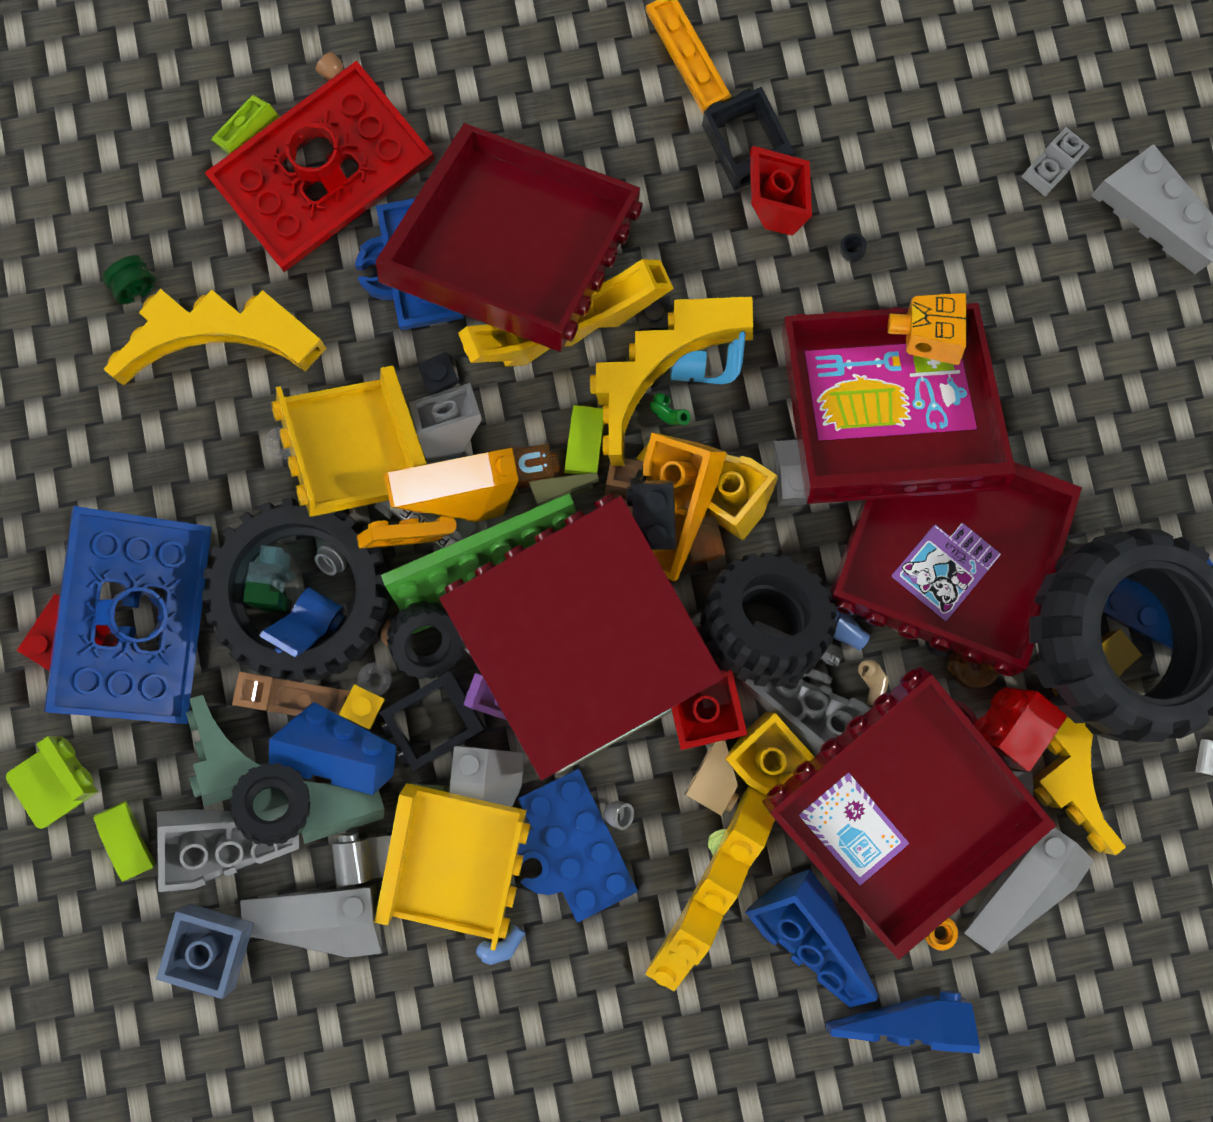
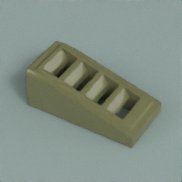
(553, 488)

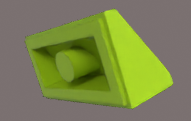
(244, 124)

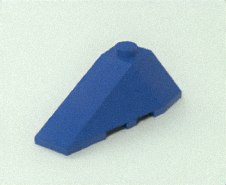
(808, 925)
(935, 1020)

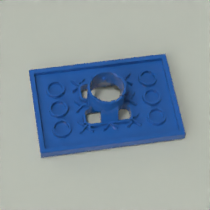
(123, 678)

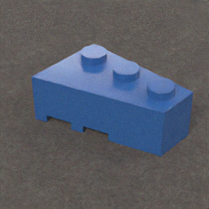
(334, 749)

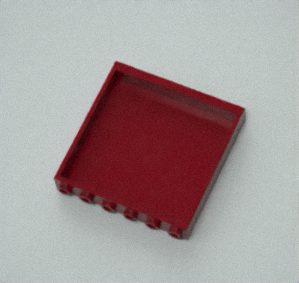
(510, 237)

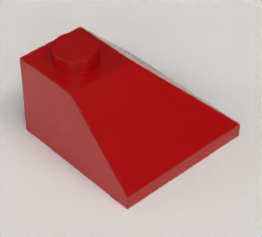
(780, 190)
(710, 715)

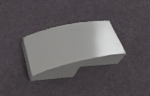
(1055, 161)

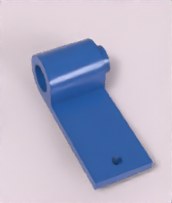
(309, 622)

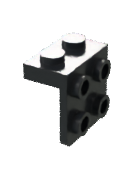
(654, 510)

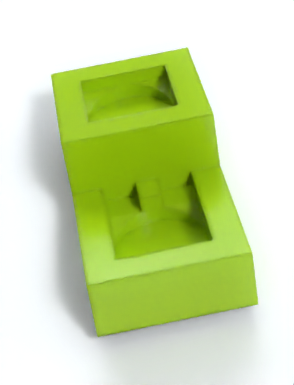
(584, 440)
(123, 841)

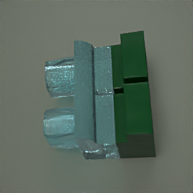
(267, 581)

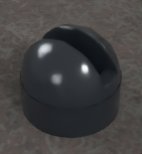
(850, 244)

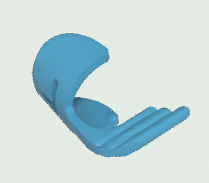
(694, 363)

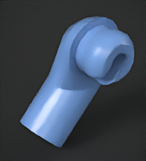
(504, 949)

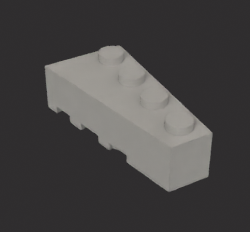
(1162, 207)

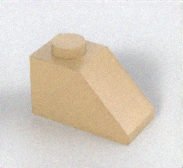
(714, 781)

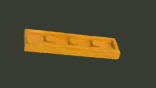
(688, 53)

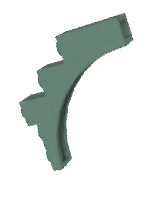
(222, 764)

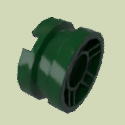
(129, 279)

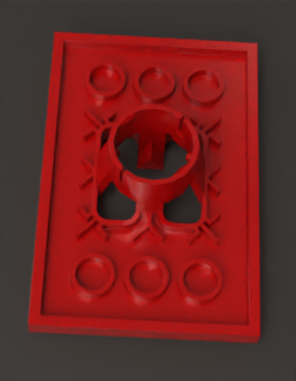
(359, 127)

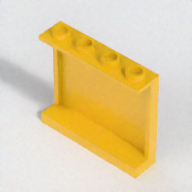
(346, 442)
(452, 862)

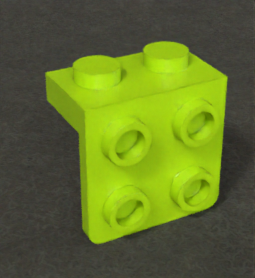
(51, 782)

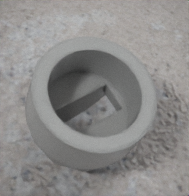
(619, 815)

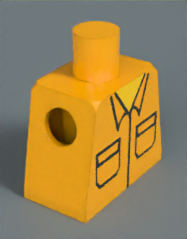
(933, 327)

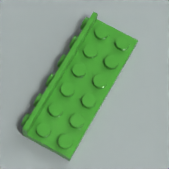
(429, 575)

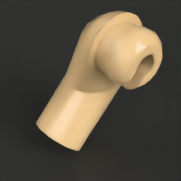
(875, 679)

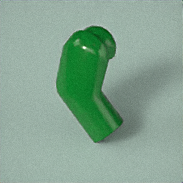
(668, 415)

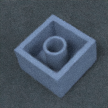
(205, 951)

